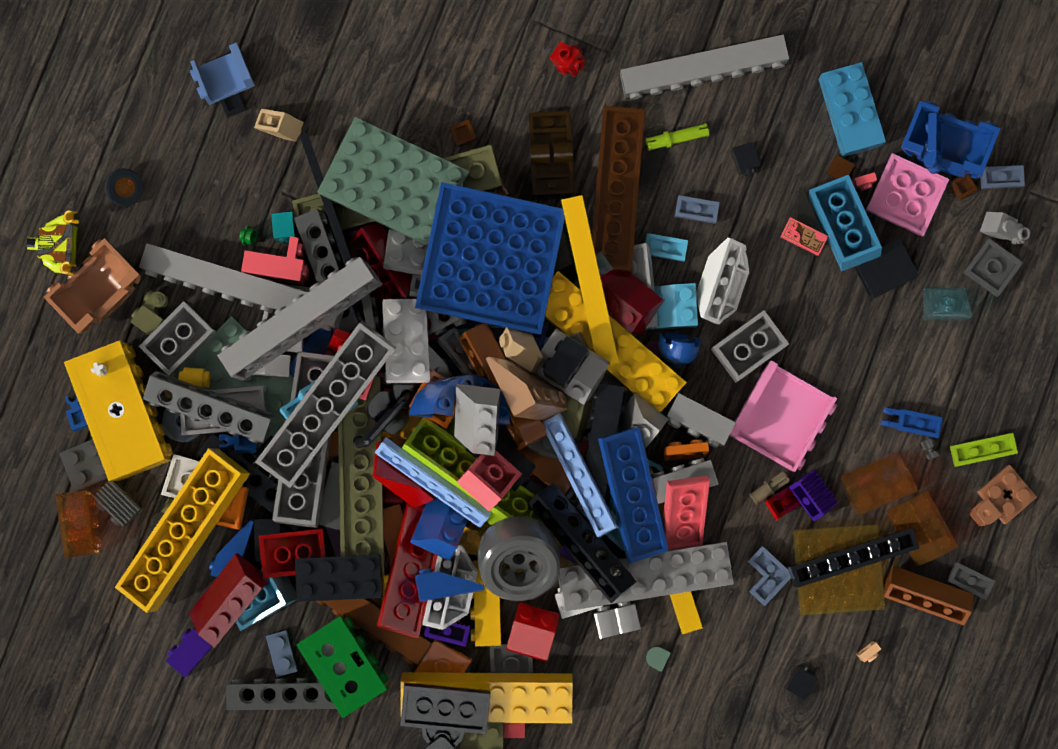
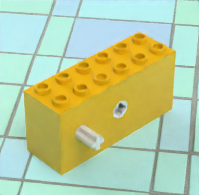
(104, 384)

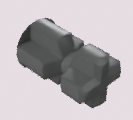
(928, 444)

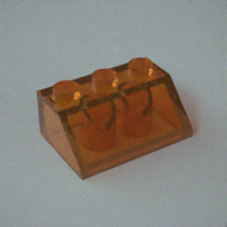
(878, 484)
(78, 524)
(929, 527)

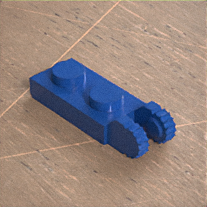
(934, 143)
(914, 422)

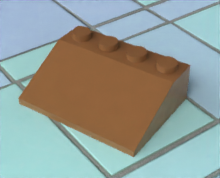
(526, 392)

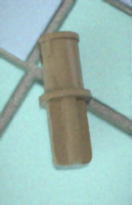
(769, 487)

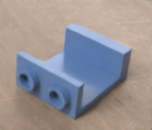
(222, 76)

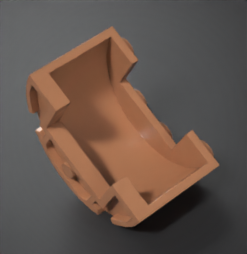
(94, 289)

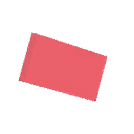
(685, 512)

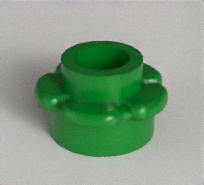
(248, 236)

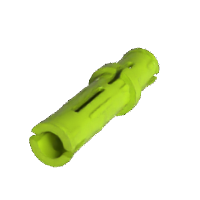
(668, 139)

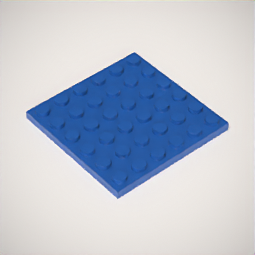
(490, 258)

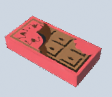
(804, 236)

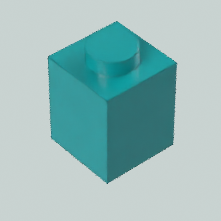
(283, 227)

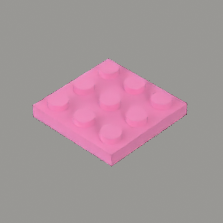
(907, 195)

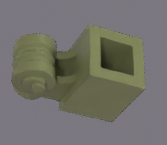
(146, 316)

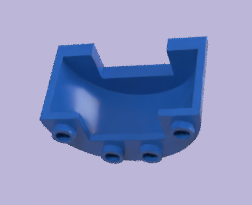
(963, 143)
(440, 395)

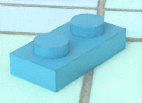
(667, 247)

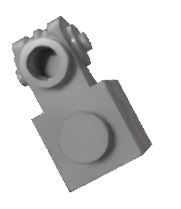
(1002, 226)

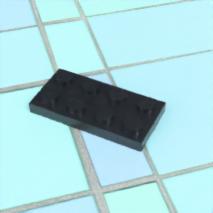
(339, 578)

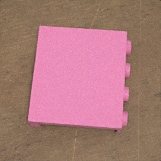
(783, 417)

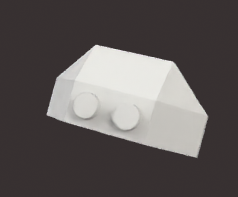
(722, 281)
(446, 611)

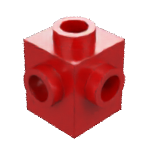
(568, 59)

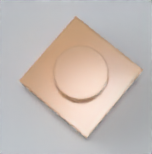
(869, 652)

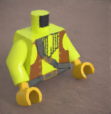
(57, 243)

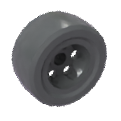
(517, 543)

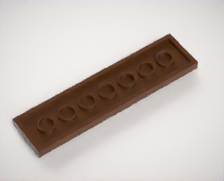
(618, 185)

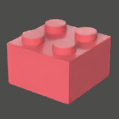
(489, 479)

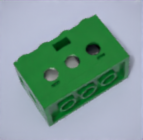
(337, 660)

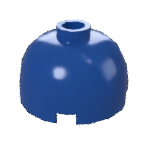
(678, 349)

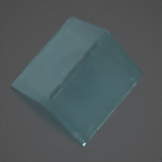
(946, 304)

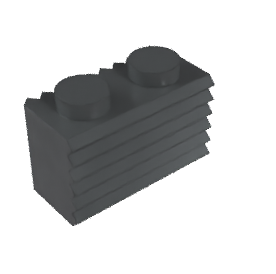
(117, 503)

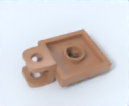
(994, 504)

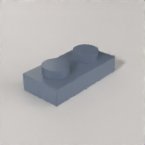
(1003, 177)
(697, 209)
(281, 653)

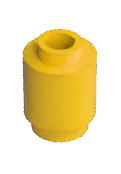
(196, 376)

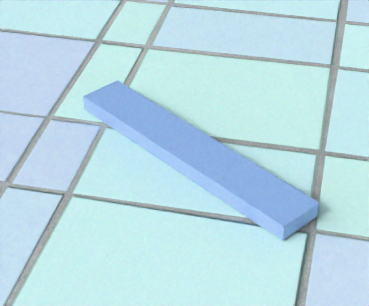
(579, 475)
(433, 482)

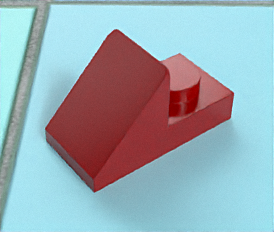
(782, 503)

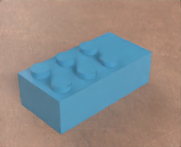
(851, 109)
(845, 223)

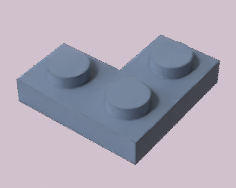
(773, 575)

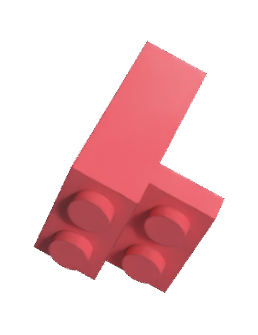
(279, 268)

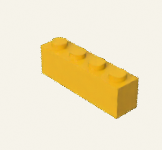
(486, 615)

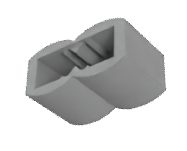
(616, 620)

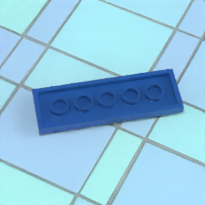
(633, 494)

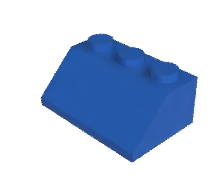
(439, 529)

